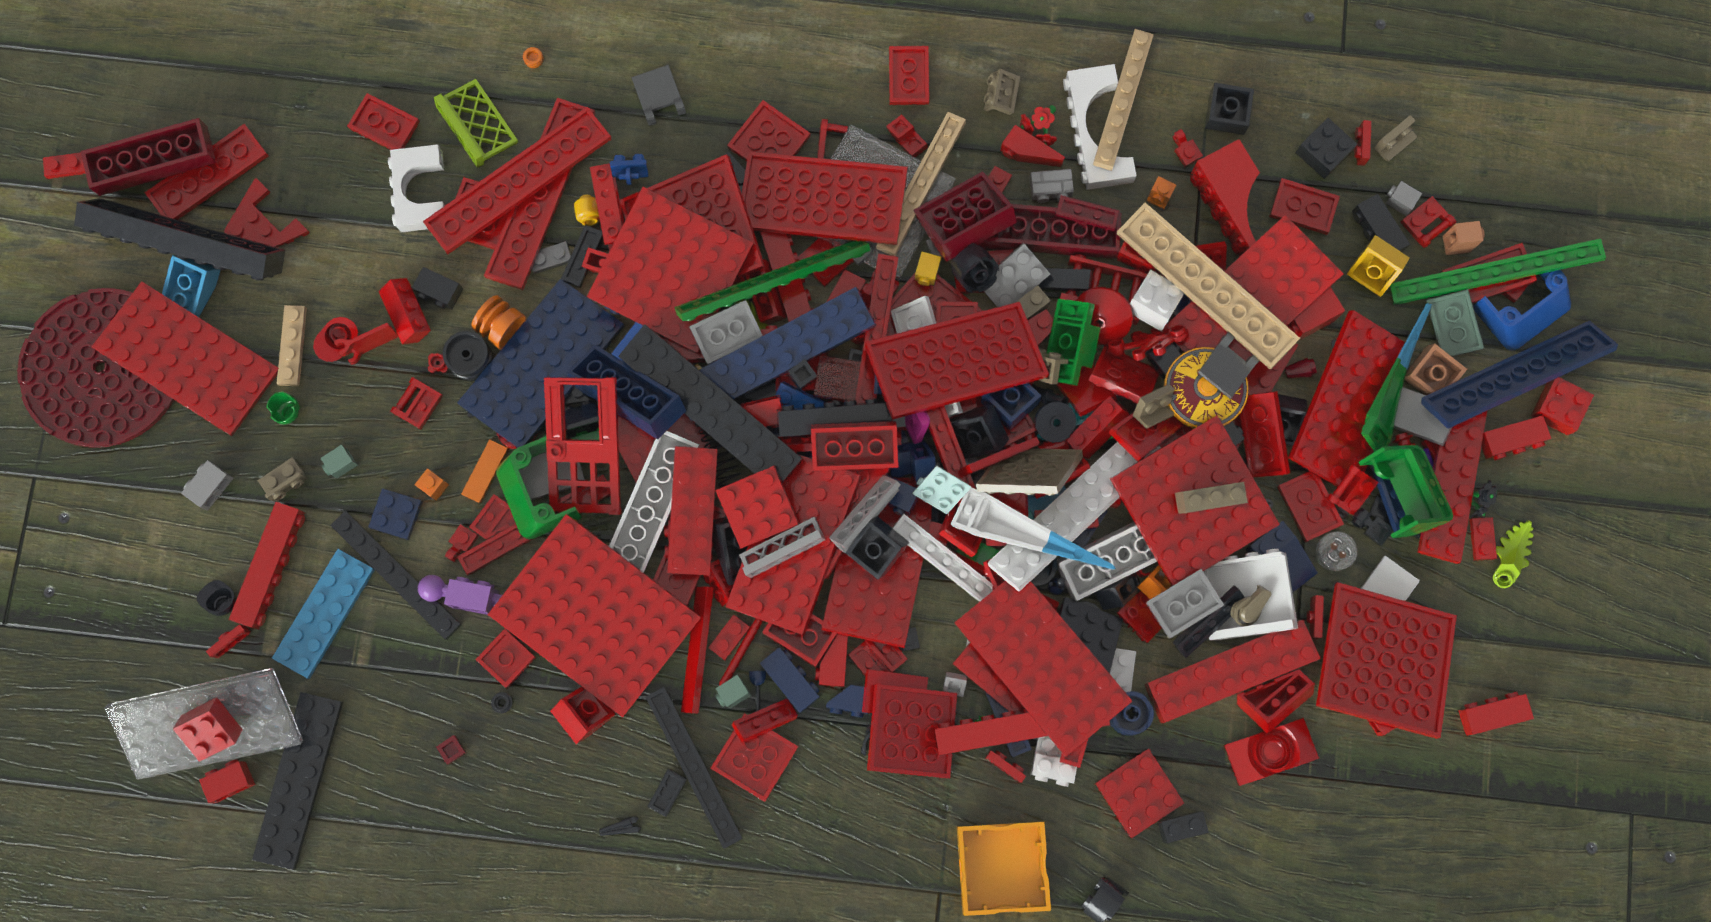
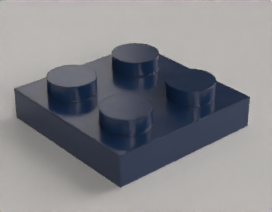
(395, 514)

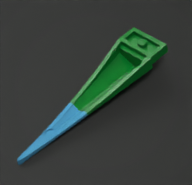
(1382, 413)

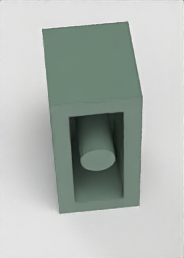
(732, 692)

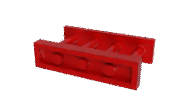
(607, 202)
(1136, 275)

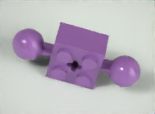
(460, 593)

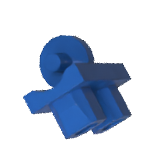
(629, 169)

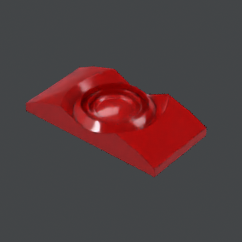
(1271, 752)

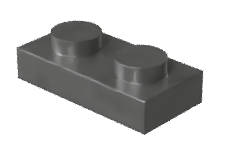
(552, 257)

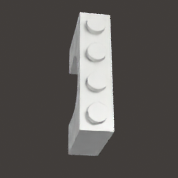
(405, 165)

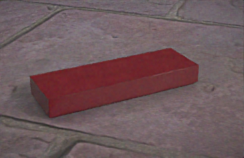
(1087, 213)

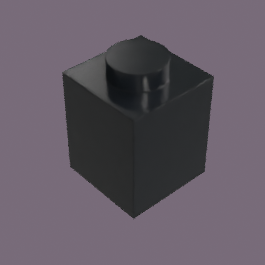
(802, 375)

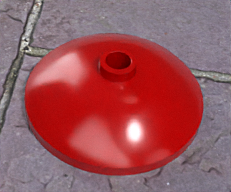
(1112, 310)

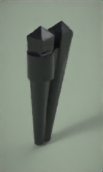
(621, 827)

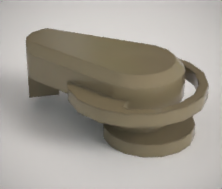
(1250, 607)

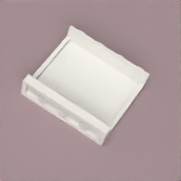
(1246, 573)

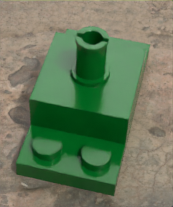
(1073, 338)

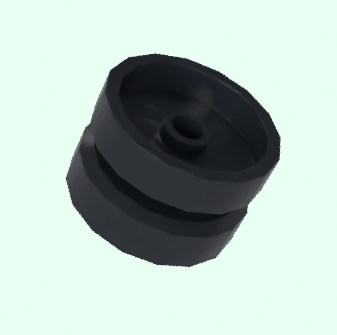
(462, 345)

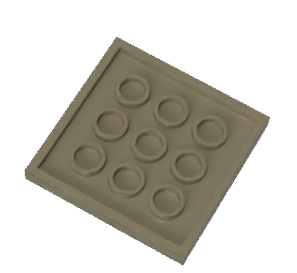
(1031, 472)

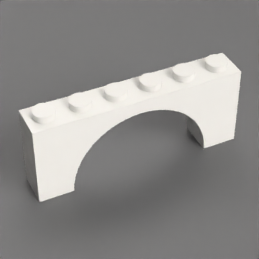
(1084, 88)

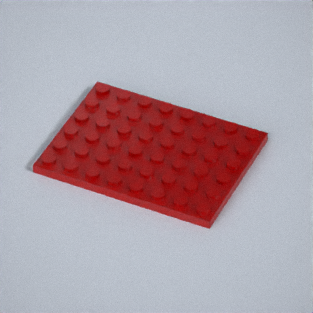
(594, 615)

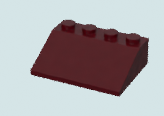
(965, 215)

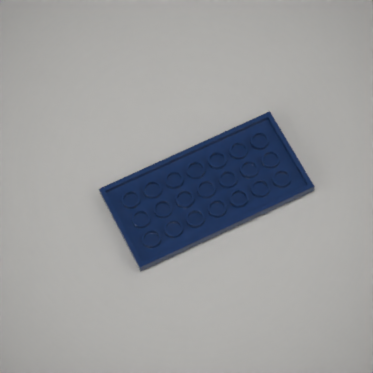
(549, 342)

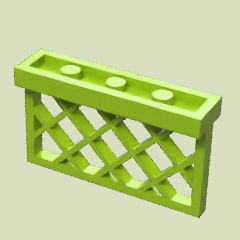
(463, 133)

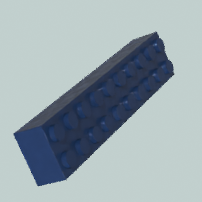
(791, 344)

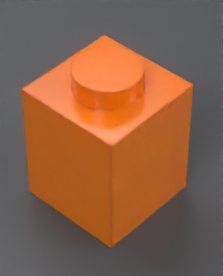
(431, 484)

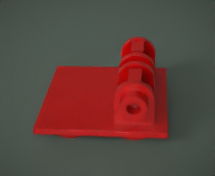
(1140, 617)

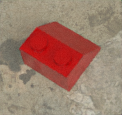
(581, 714)

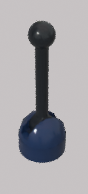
(1057, 583)
(757, 678)

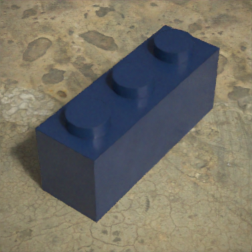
(790, 679)

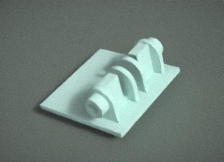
(941, 489)

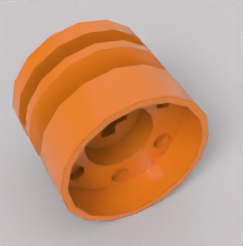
(497, 321)

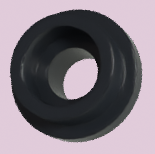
(495, 702)

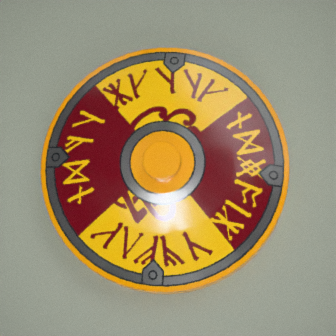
(1195, 397)

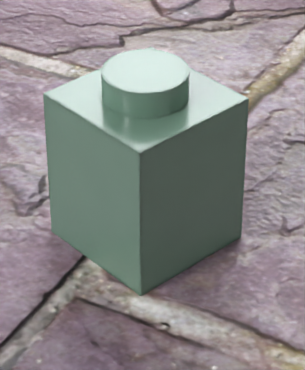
(338, 462)

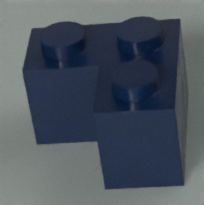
(914, 460)

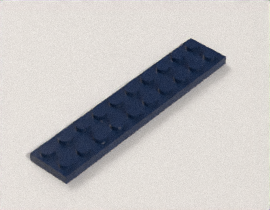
(1518, 374)

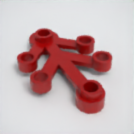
(1174, 334)

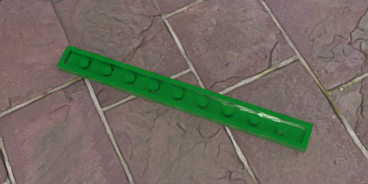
(1498, 271)
(769, 280)

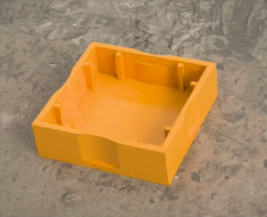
(1003, 868)

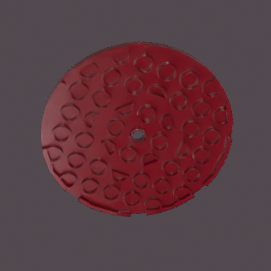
(62, 379)

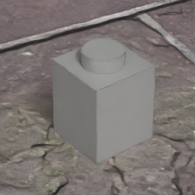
(1403, 198)

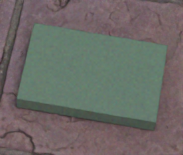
(1455, 323)

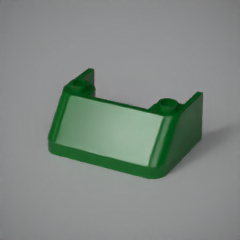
(1414, 485)
(530, 519)

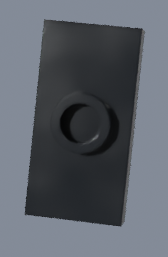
(667, 792)

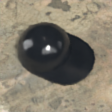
(217, 598)

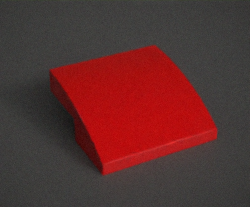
(877, 657)

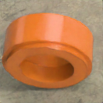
(533, 57)

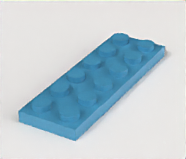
(323, 614)

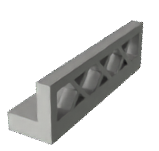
(866, 510)
(784, 552)

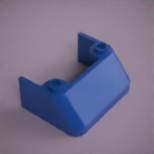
(1516, 329)

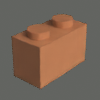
(1463, 238)

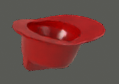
(335, 329)

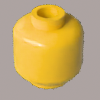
(586, 210)

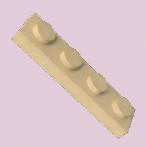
(291, 345)

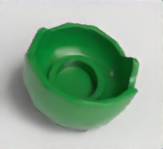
(283, 407)

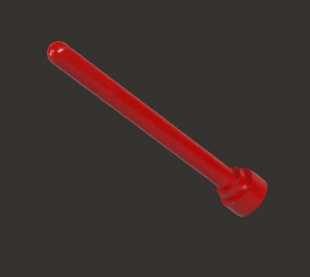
(741, 651)

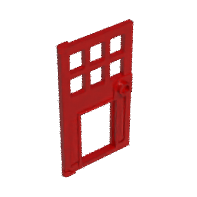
(585, 451)

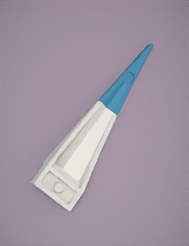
(996, 521)

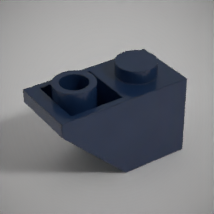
(848, 700)

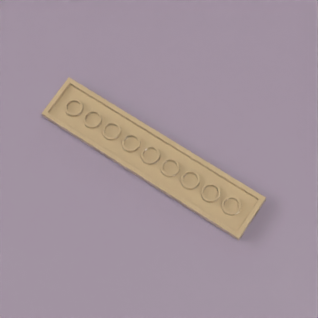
(1208, 286)

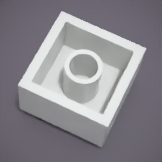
(1156, 300)

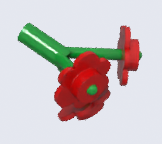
(1040, 119)

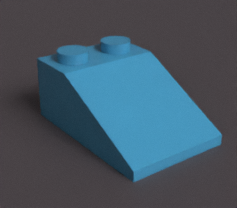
(190, 283)

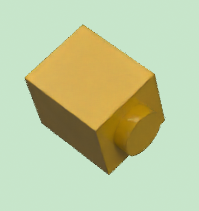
(927, 269)

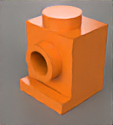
(1161, 192)

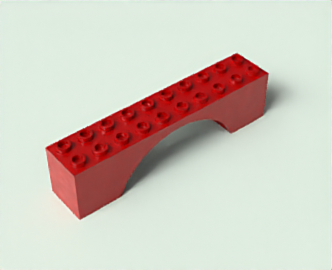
(1225, 185)

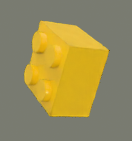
(1378, 266)

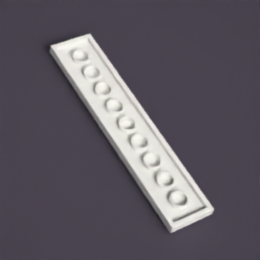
(1066, 516)

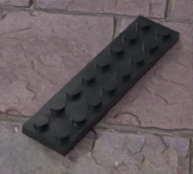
(297, 783)

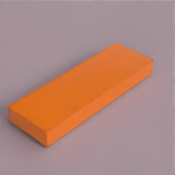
(484, 471)

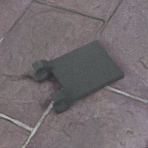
(657, 90)
(1226, 368)

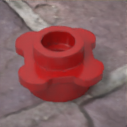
(433, 367)

